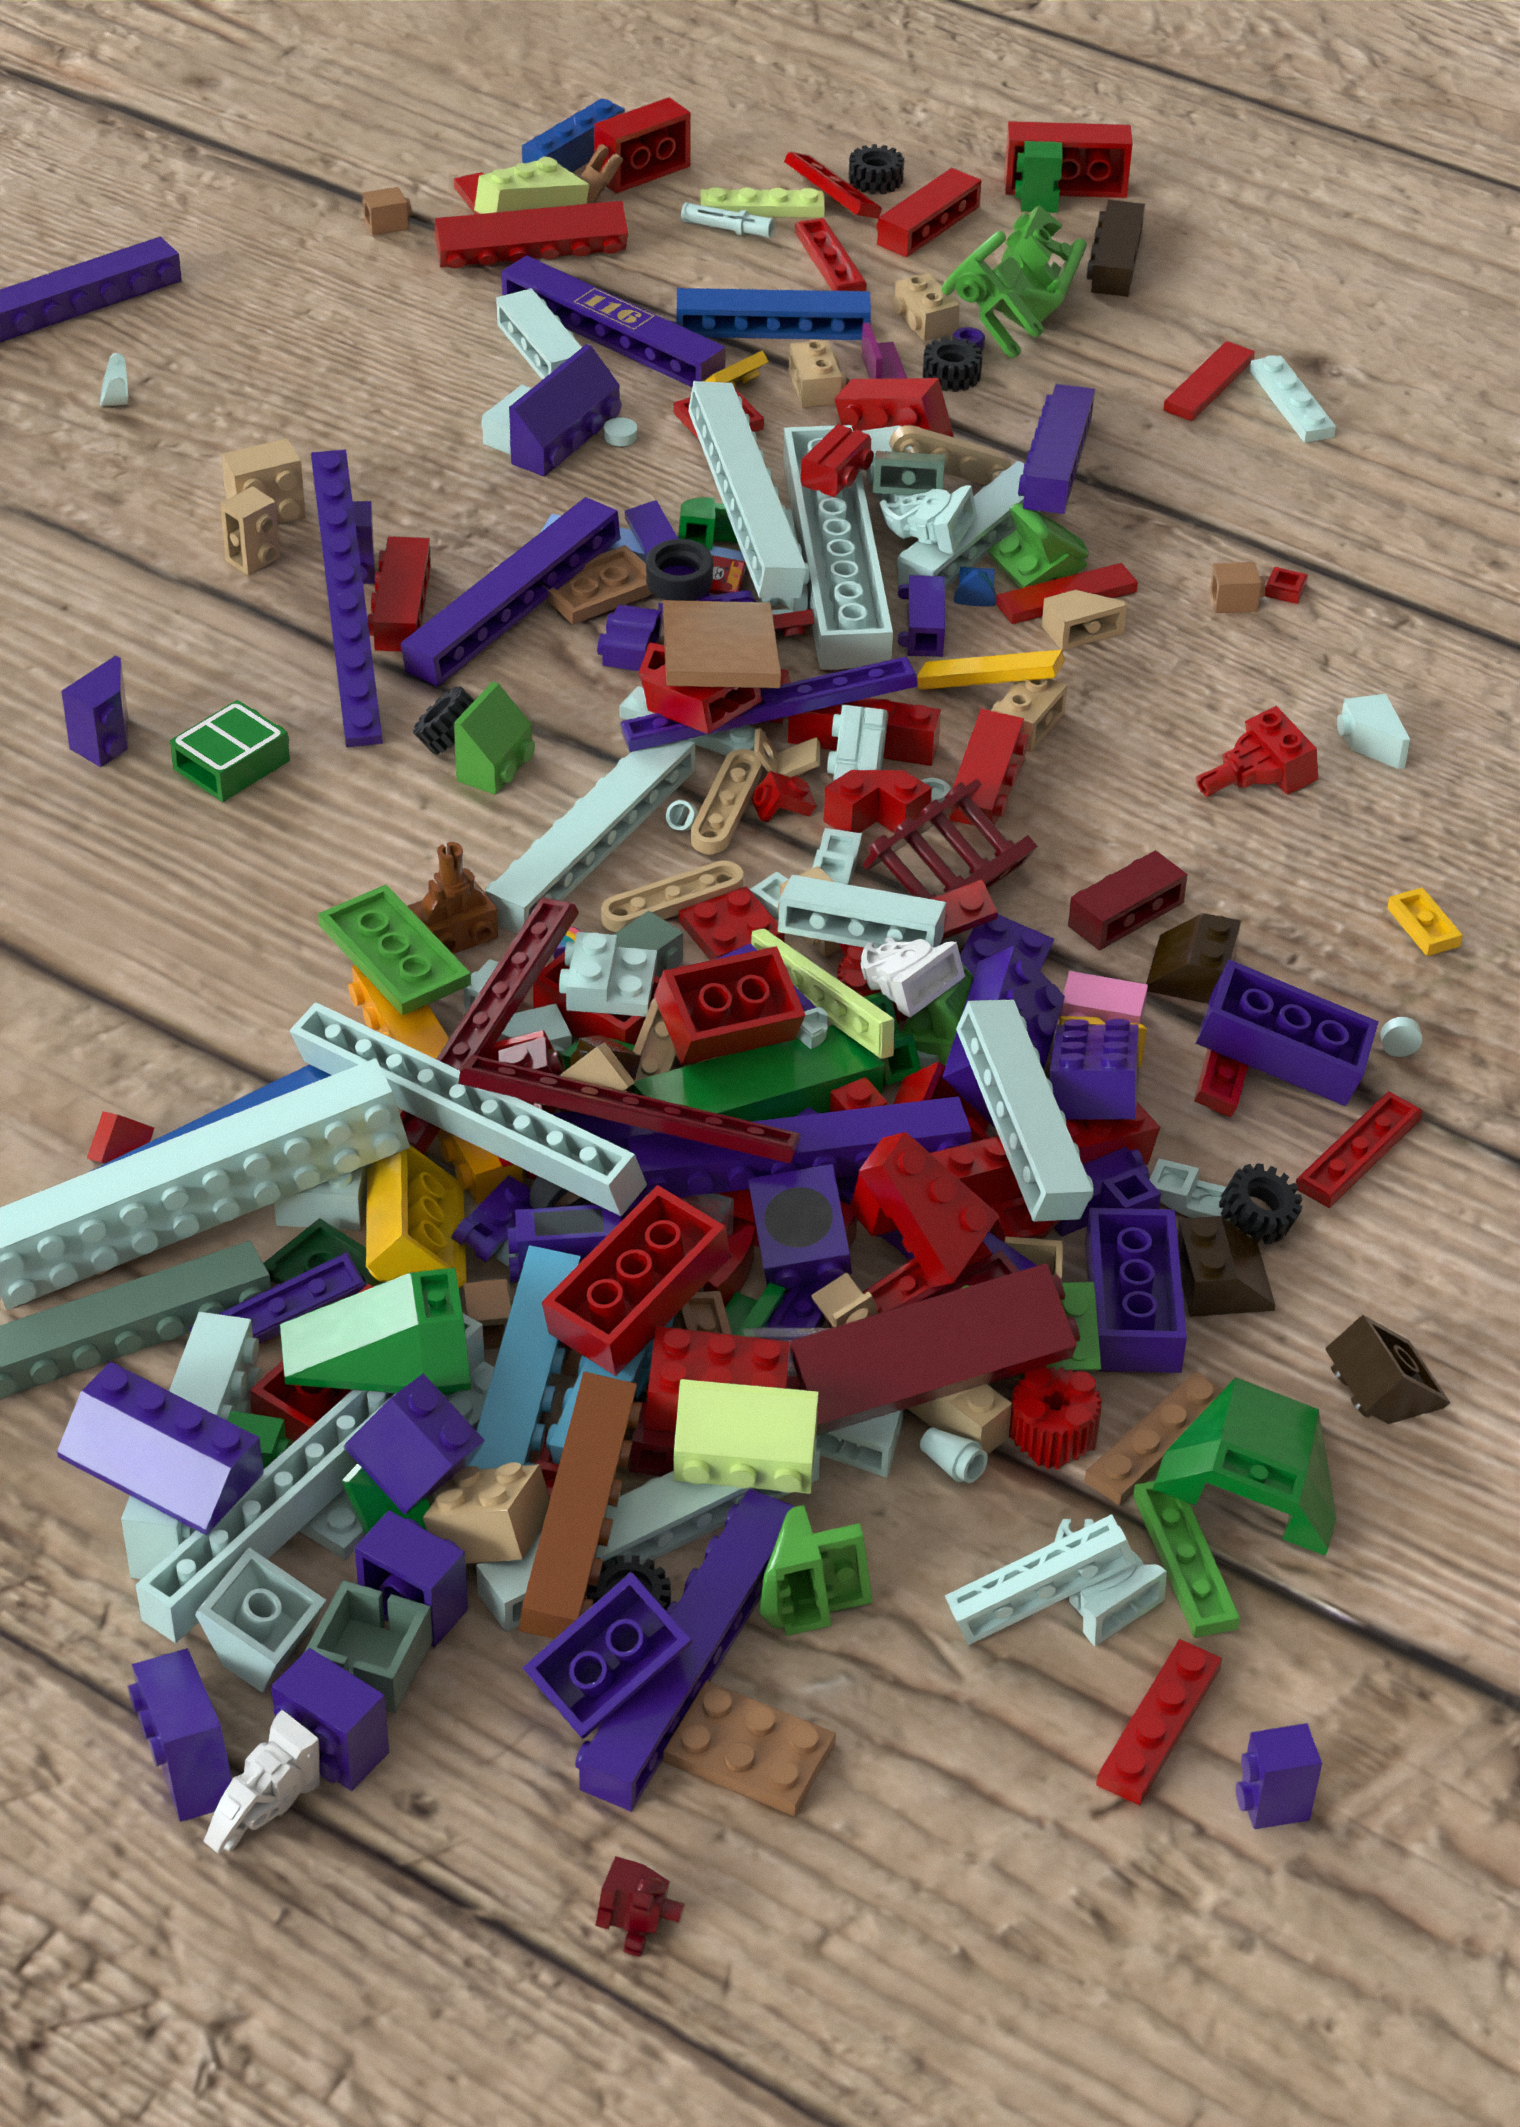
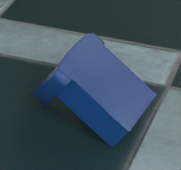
(976, 587)

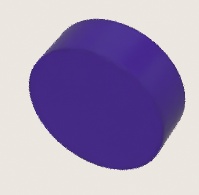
(972, 334)

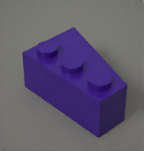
(181, 1731)

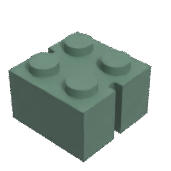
(356, 1639)

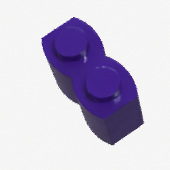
(628, 636)

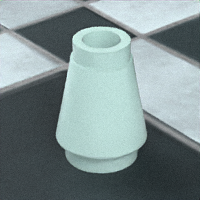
(956, 1455)

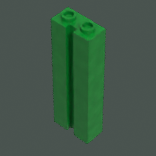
(769, 1079)

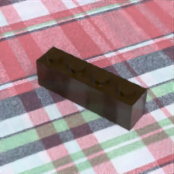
(1115, 248)

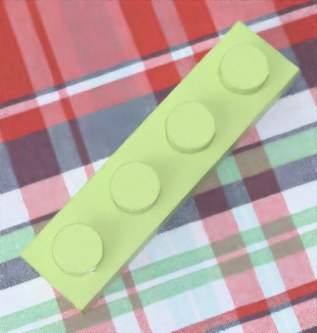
(767, 203)

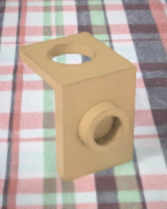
(788, 762)
(1040, 1252)
(844, 1302)

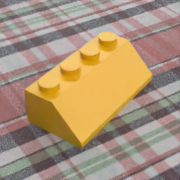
(412, 1217)

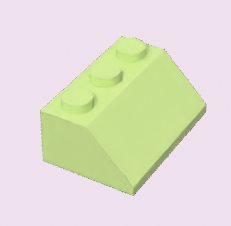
(745, 1436)

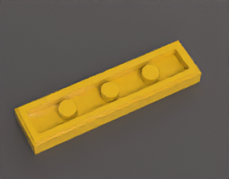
(990, 669)

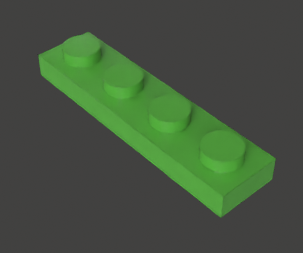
(1187, 1562)

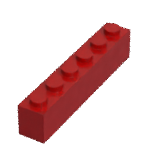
(531, 232)

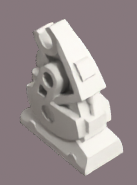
(911, 971)
(269, 1785)

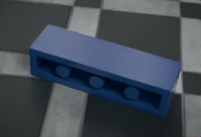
(572, 139)

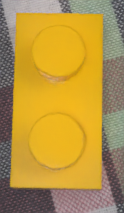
(743, 370)
(1424, 921)

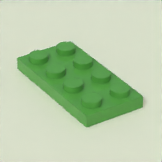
(394, 949)

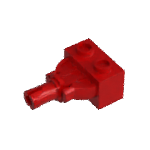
(1266, 754)

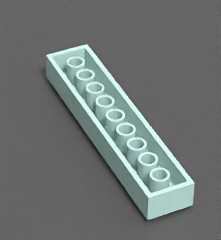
(844, 569)
(197, 1182)

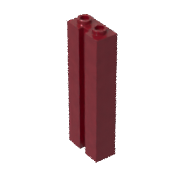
(935, 1347)

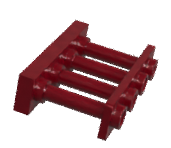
(1008, 854)

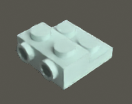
(607, 976)

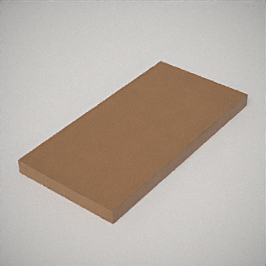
(720, 644)

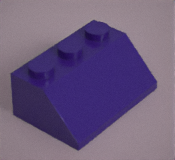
(607, 1655)

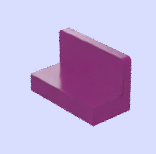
(880, 358)

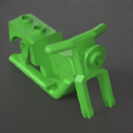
(1023, 281)

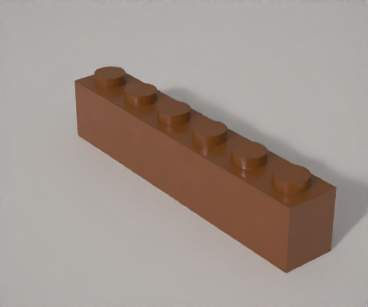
(579, 1504)

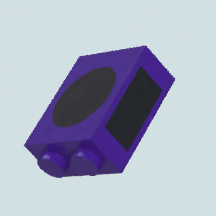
(800, 1226)
(560, 1229)

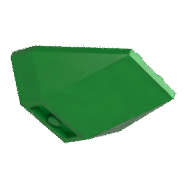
(383, 1338)
(1259, 1450)

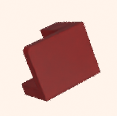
(117, 1136)

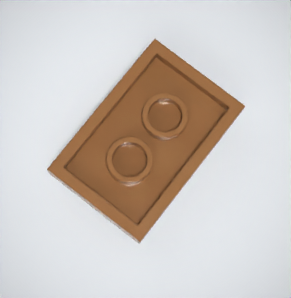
(601, 586)
(749, 1748)

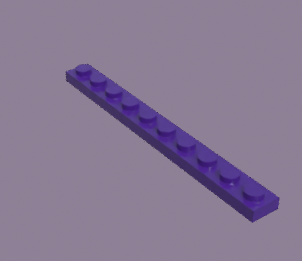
(346, 599)

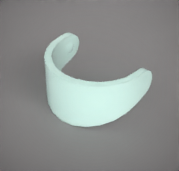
(115, 384)

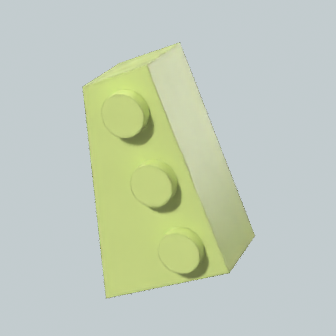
(529, 187)

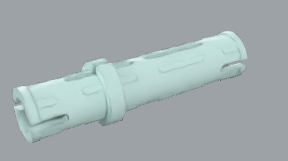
(740, 221)

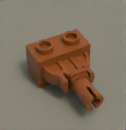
(456, 906)

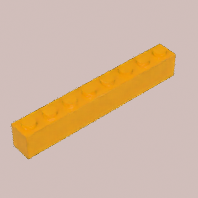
(420, 1030)

